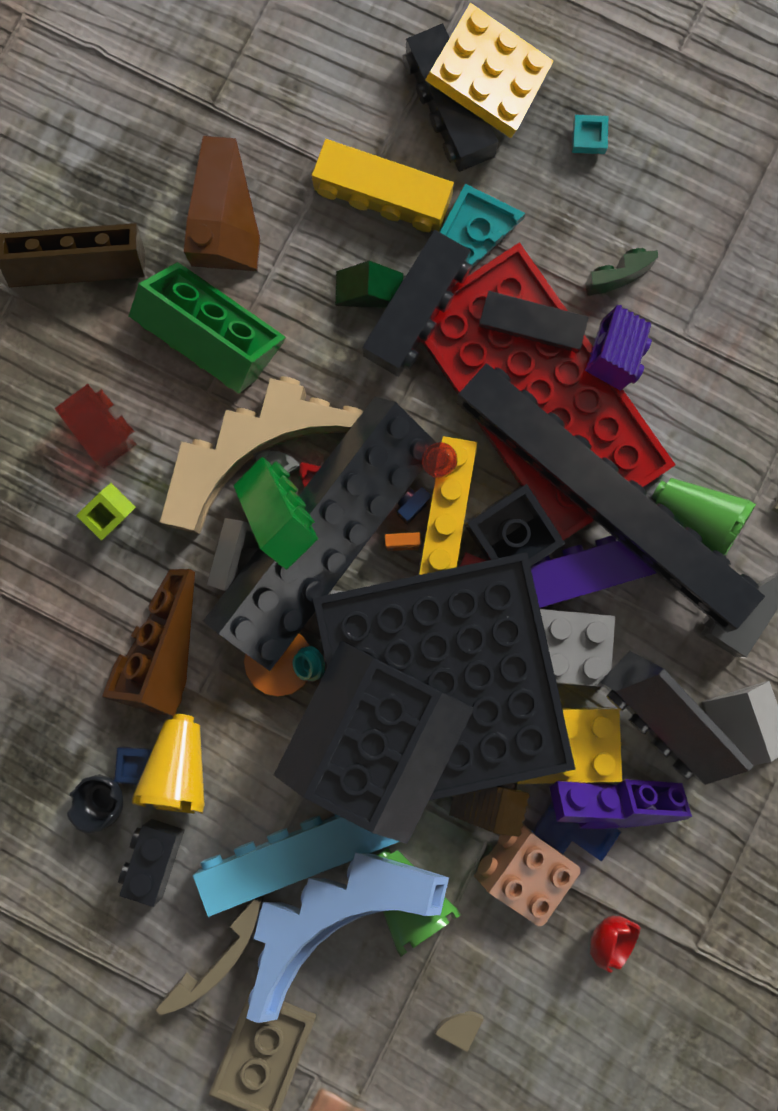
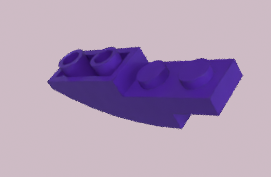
(621, 805)

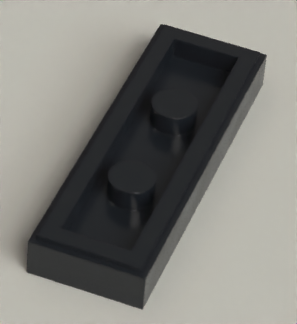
(533, 321)

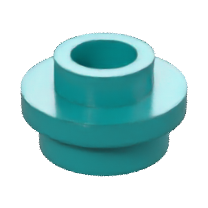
(309, 664)

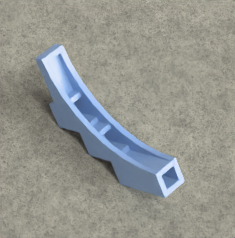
(327, 905)

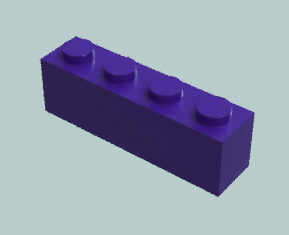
(586, 571)

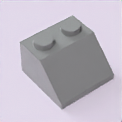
(233, 552)

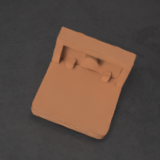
(527, 875)

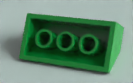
(205, 326)

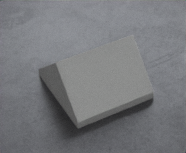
(748, 720)

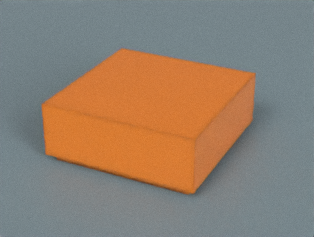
(402, 541)

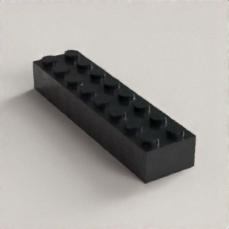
(348, 503)

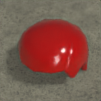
(613, 942)

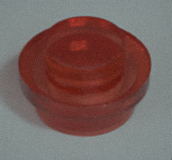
(439, 460)

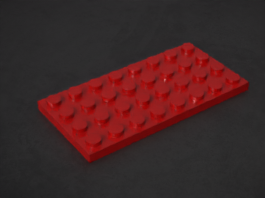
(548, 373)

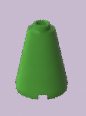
(709, 512)
(412, 927)

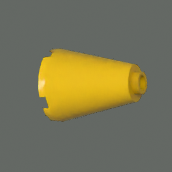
(174, 769)

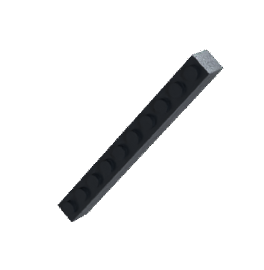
(610, 499)

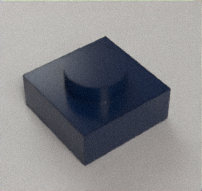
(413, 504)

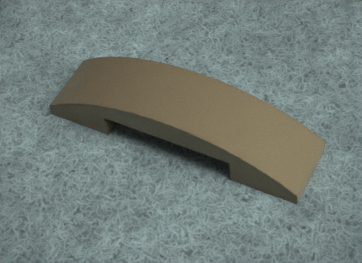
(190, 990)

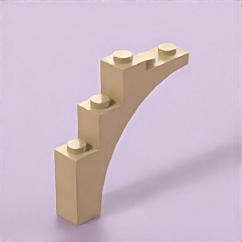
(204, 471)

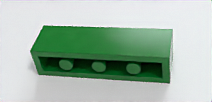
(275, 512)

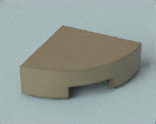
(460, 1029)

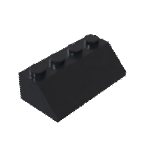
(673, 721)

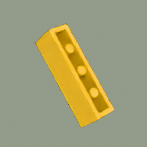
(382, 186)
(448, 511)

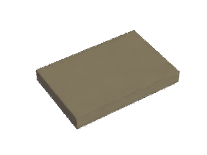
(262, 1059)

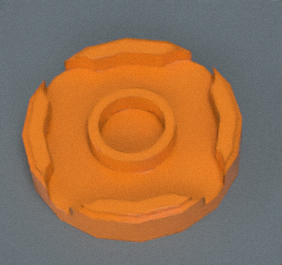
(281, 678)

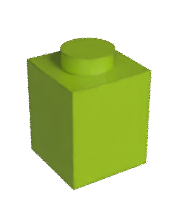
(105, 511)

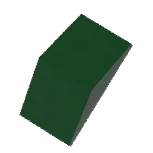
(367, 285)

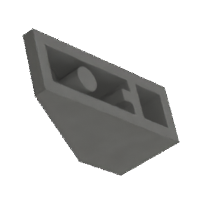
(742, 640)

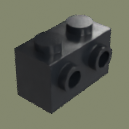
(151, 862)

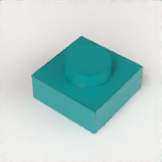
(590, 134)

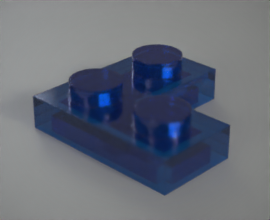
(561, 834)

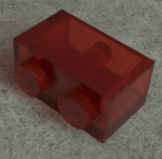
(96, 426)

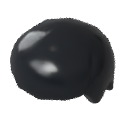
(95, 804)

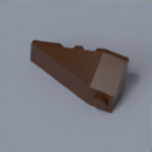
(220, 213)
(157, 662)

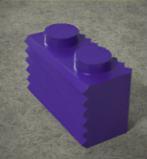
(619, 348)

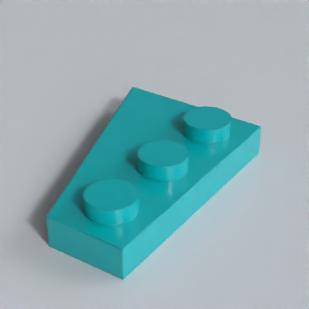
(480, 222)

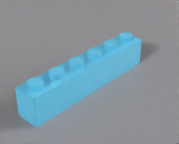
(282, 861)

